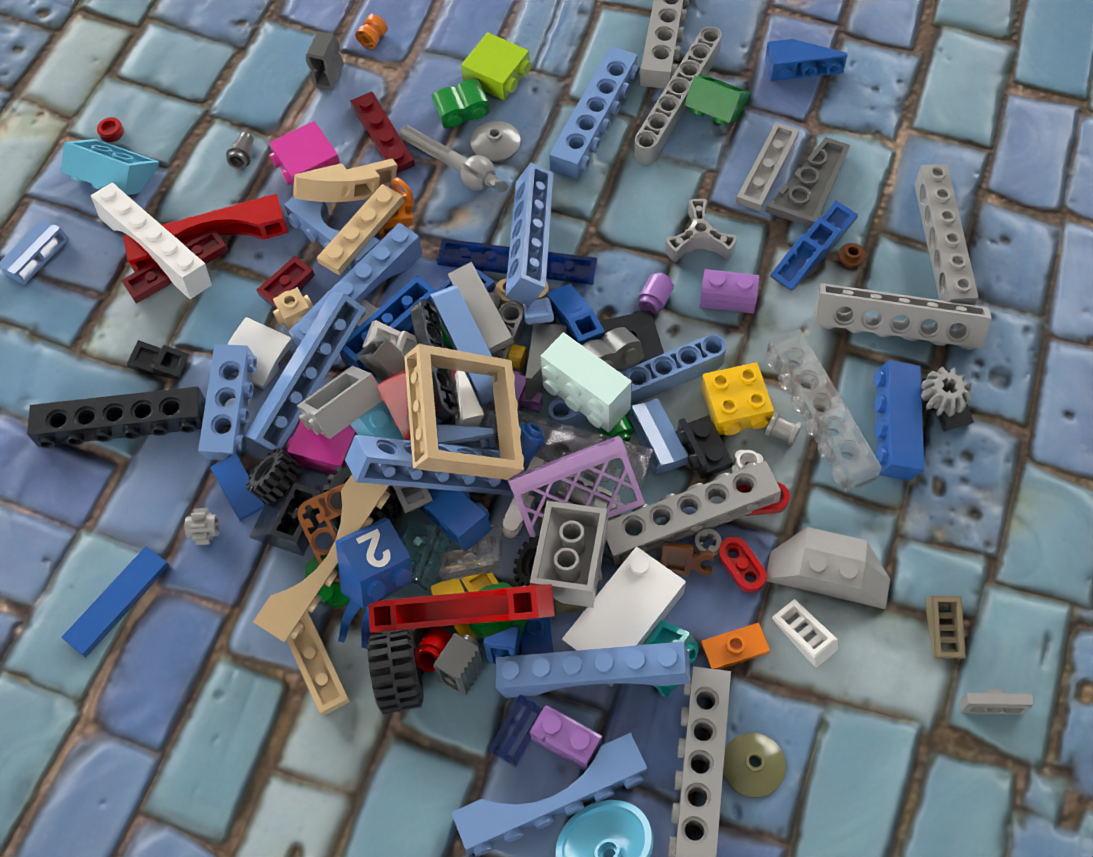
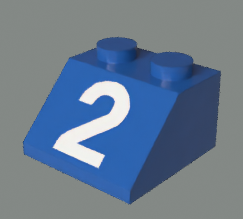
(373, 563)

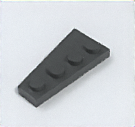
(811, 185)

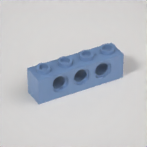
(226, 361)

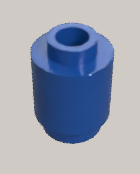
(531, 440)

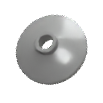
(495, 141)

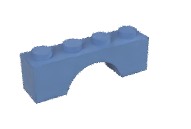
(312, 218)

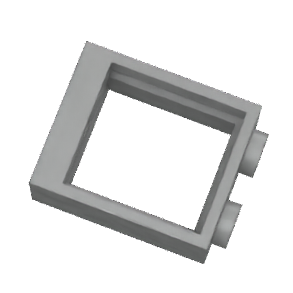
(340, 402)

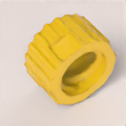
(518, 356)

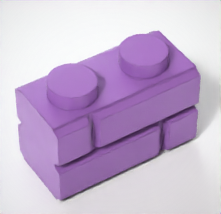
(729, 291)
(566, 737)

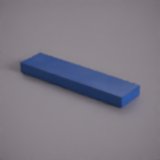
(115, 601)

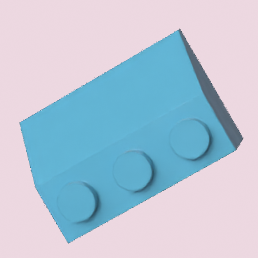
(107, 164)

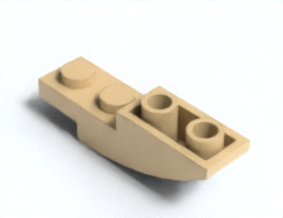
(342, 184)

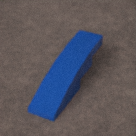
(814, 245)

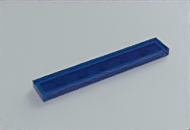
(495, 259)

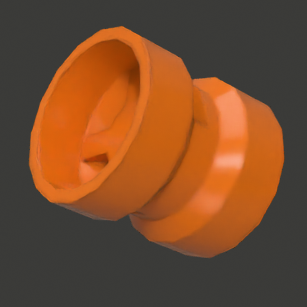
(373, 29)

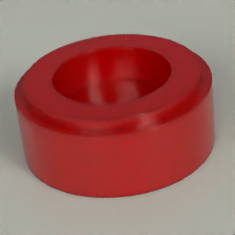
(110, 129)

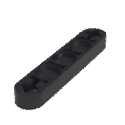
(429, 332)

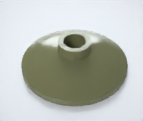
(750, 780)

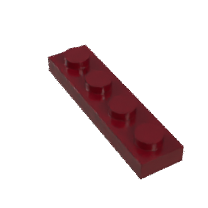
(381, 131)
(152, 277)

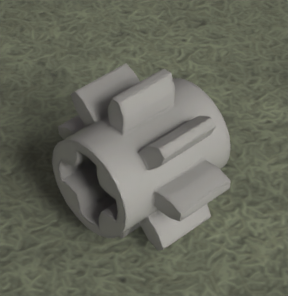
(202, 526)

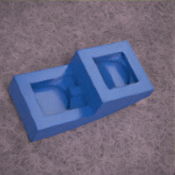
(233, 481)

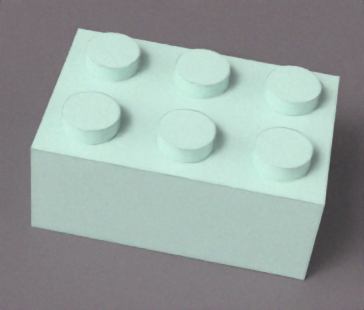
(585, 382)

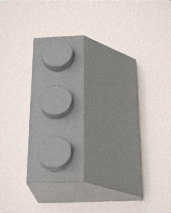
(571, 551)

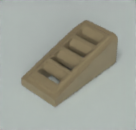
(957, 626)

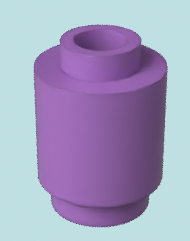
(656, 293)

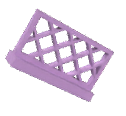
(574, 464)

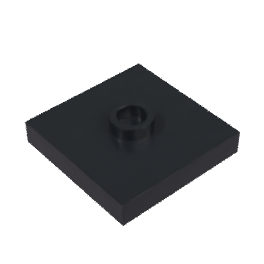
(642, 327)

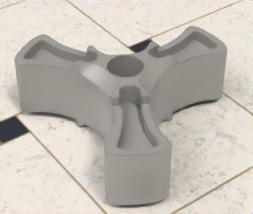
(700, 235)

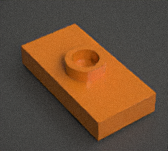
(735, 647)

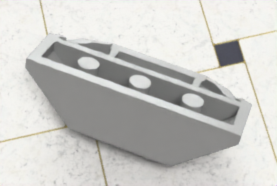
(830, 566)

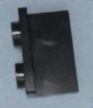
(704, 446)

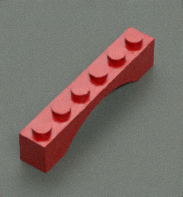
(255, 218)
(462, 608)

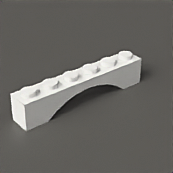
(174, 258)

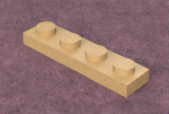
(360, 229)
(317, 668)

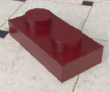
(288, 277)

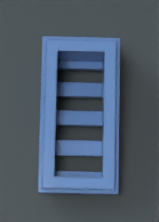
(538, 312)
(466, 436)

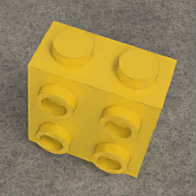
(737, 399)

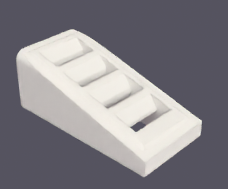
(469, 409)
(814, 656)

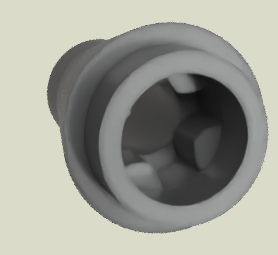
(240, 151)

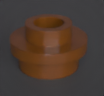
(852, 261)

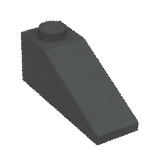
(542, 337)

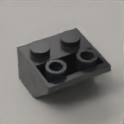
(279, 521)

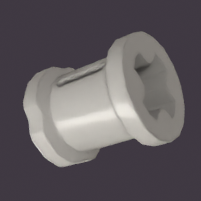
(783, 429)

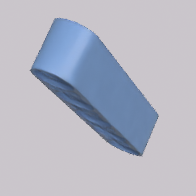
(463, 336)

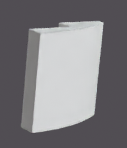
(266, 345)

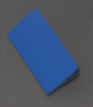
(503, 644)

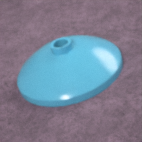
(606, 831)

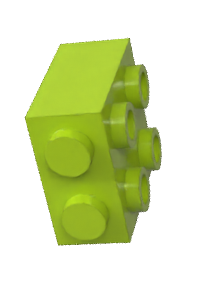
(496, 65)

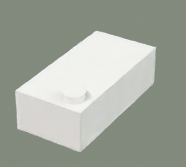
(627, 606)

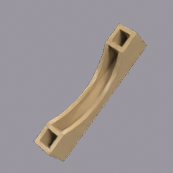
(285, 609)

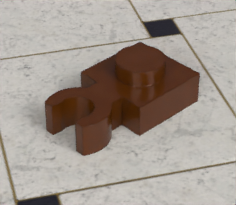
(681, 559)

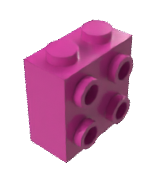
(302, 152)
(319, 451)

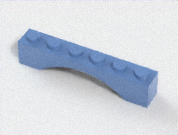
(389, 257)
(640, 664)
(489, 822)

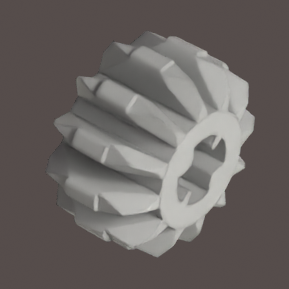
(956, 393)

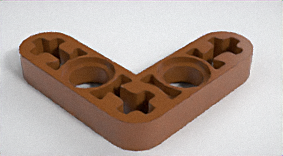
(326, 514)

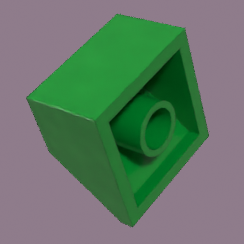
(716, 99)

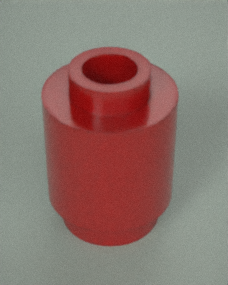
(430, 648)

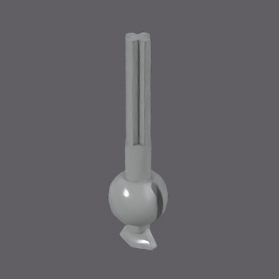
(475, 172)

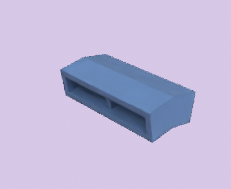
(33, 251)
(657, 432)

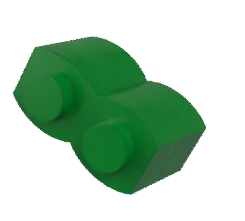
(460, 103)

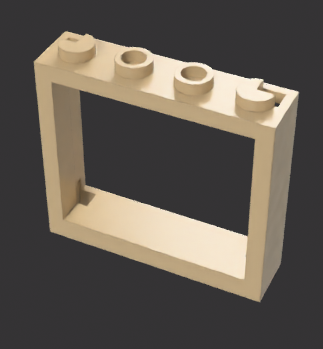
(423, 419)

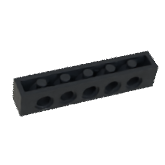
(48, 417)

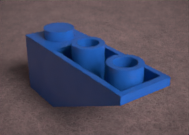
(801, 59)
(576, 314)

